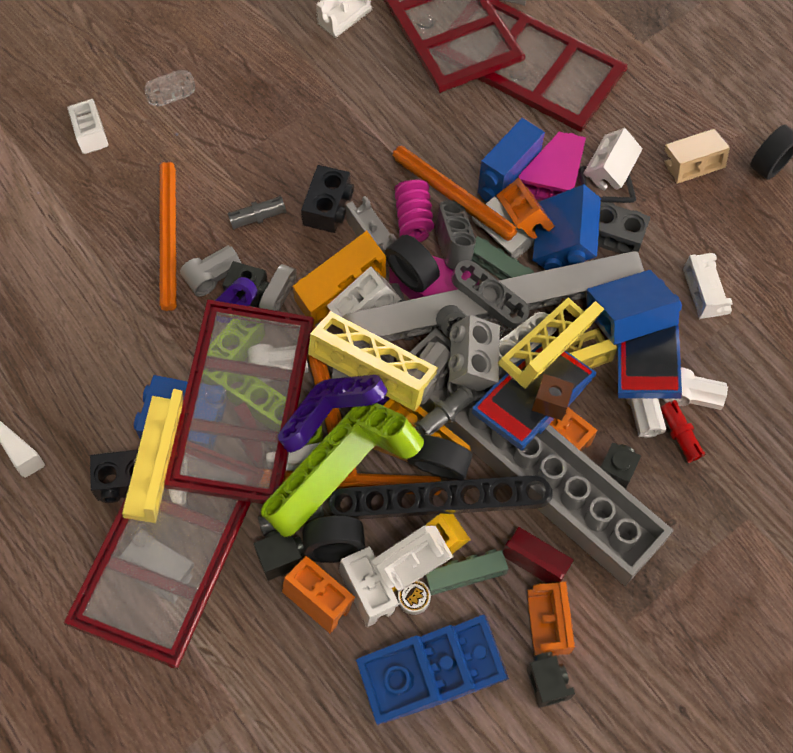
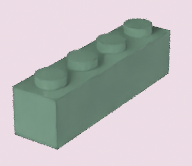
(496, 261)
(466, 572)

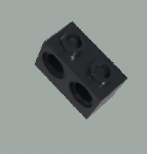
(321, 198)
(108, 464)

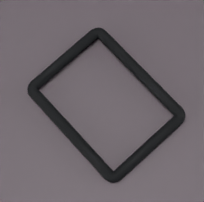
(631, 199)

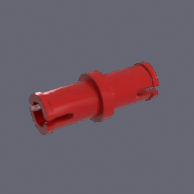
(682, 431)

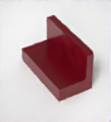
(537, 557)

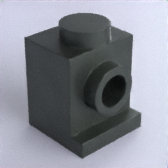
(549, 680)

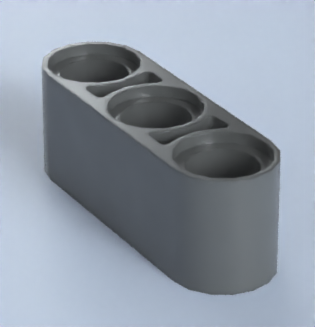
(454, 233)

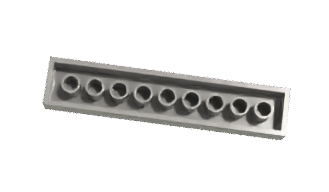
(584, 500)

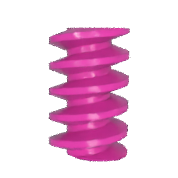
(414, 209)

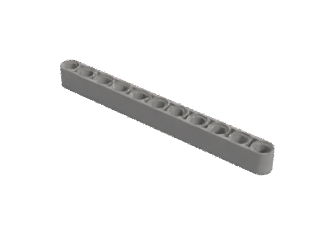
(536, 289)

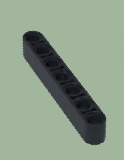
(455, 502)

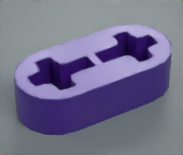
(230, 292)

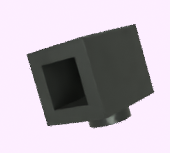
(255, 274)
(620, 463)
(279, 554)

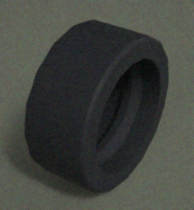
(774, 153)
(412, 263)
(442, 458)
(333, 538)

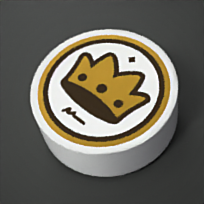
(414, 598)

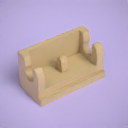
(696, 155)

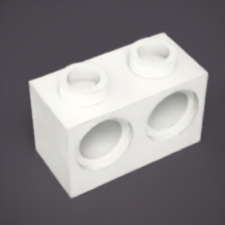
(364, 293)

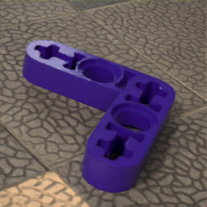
(322, 399)

